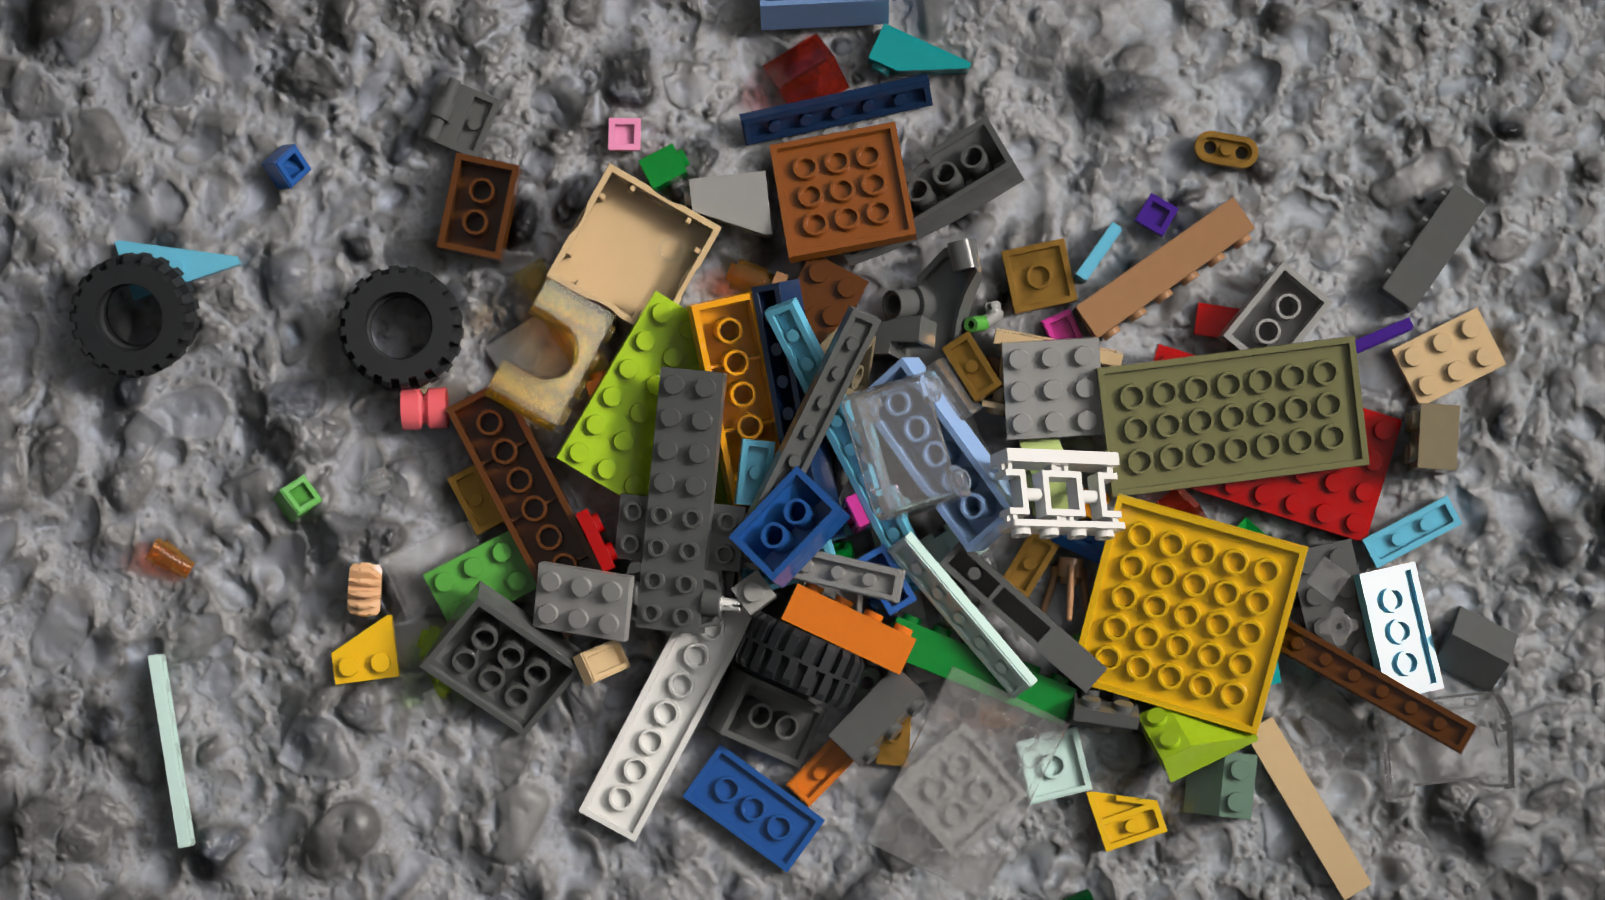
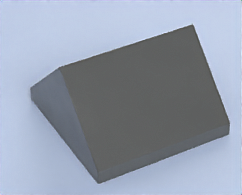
(1476, 649)

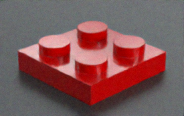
(593, 527)

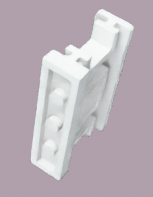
(1058, 467)

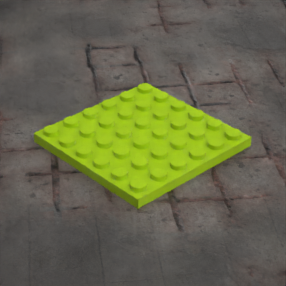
(617, 425)

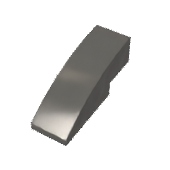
(901, 334)

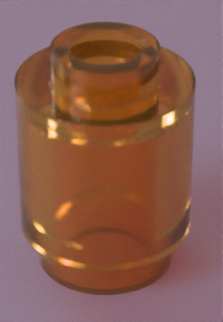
(747, 275)

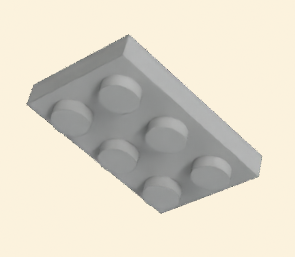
(583, 601)

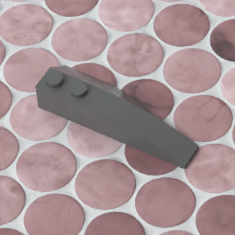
(954, 182)

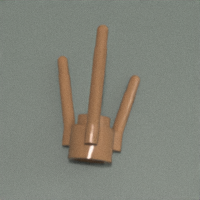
(1070, 574)

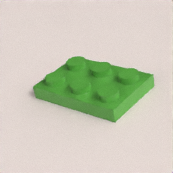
(492, 562)

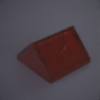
(806, 72)

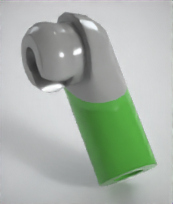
(983, 322)

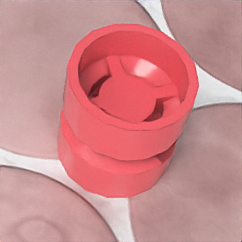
(425, 408)

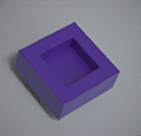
(1156, 215)

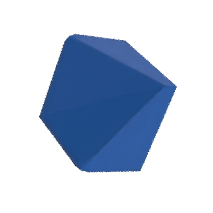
(286, 166)

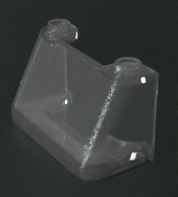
(903, 447)
(1415, 759)

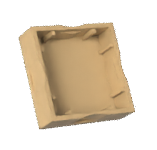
(615, 246)

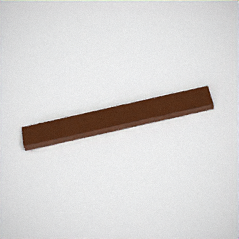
(1377, 688)

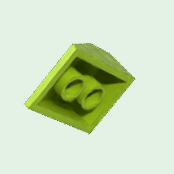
(1188, 742)

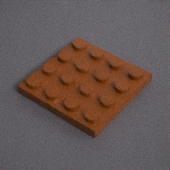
(842, 192)

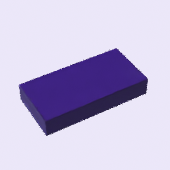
(1383, 335)

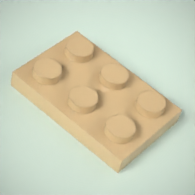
(1448, 357)

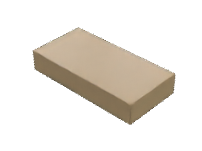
(601, 662)

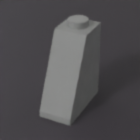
(733, 201)

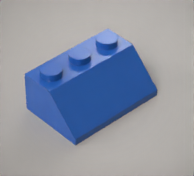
(789, 527)

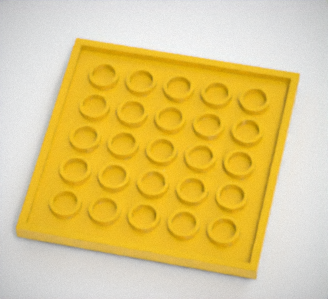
(1191, 613)

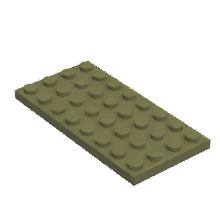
(1233, 415)

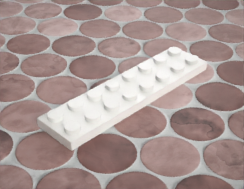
(662, 725)

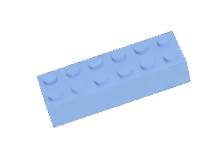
(975, 517)

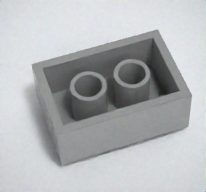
(1277, 311)

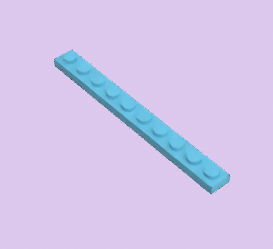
(805, 358)

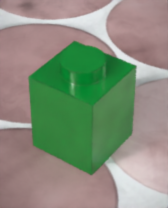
(664, 167)

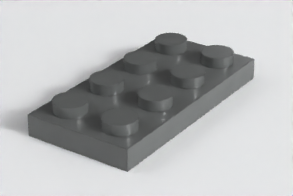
(1317, 608)

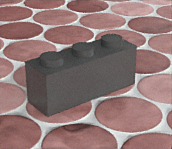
(878, 717)

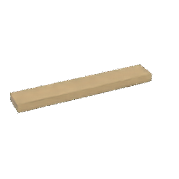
(1309, 810)

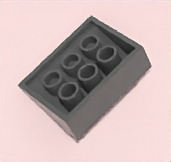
(501, 659)

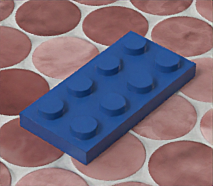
(753, 808)

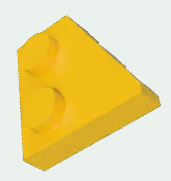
(368, 655)
(1125, 818)

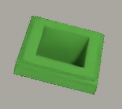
(297, 498)

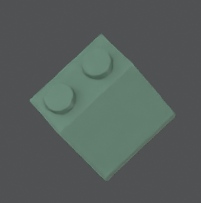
(1222, 787)

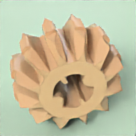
(364, 589)

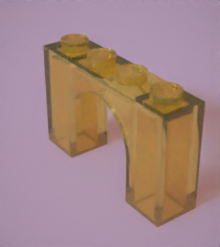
(585, 328)

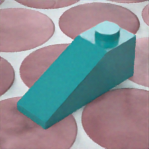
(909, 56)

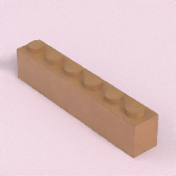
(1165, 268)

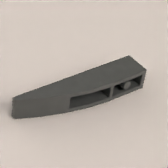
(1023, 616)

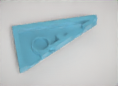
(193, 263)

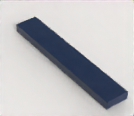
(836, 109)

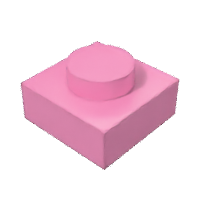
(624, 134)

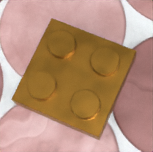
(1039, 276)

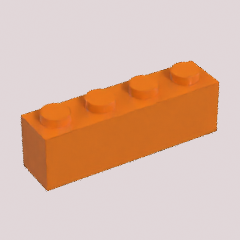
(848, 628)

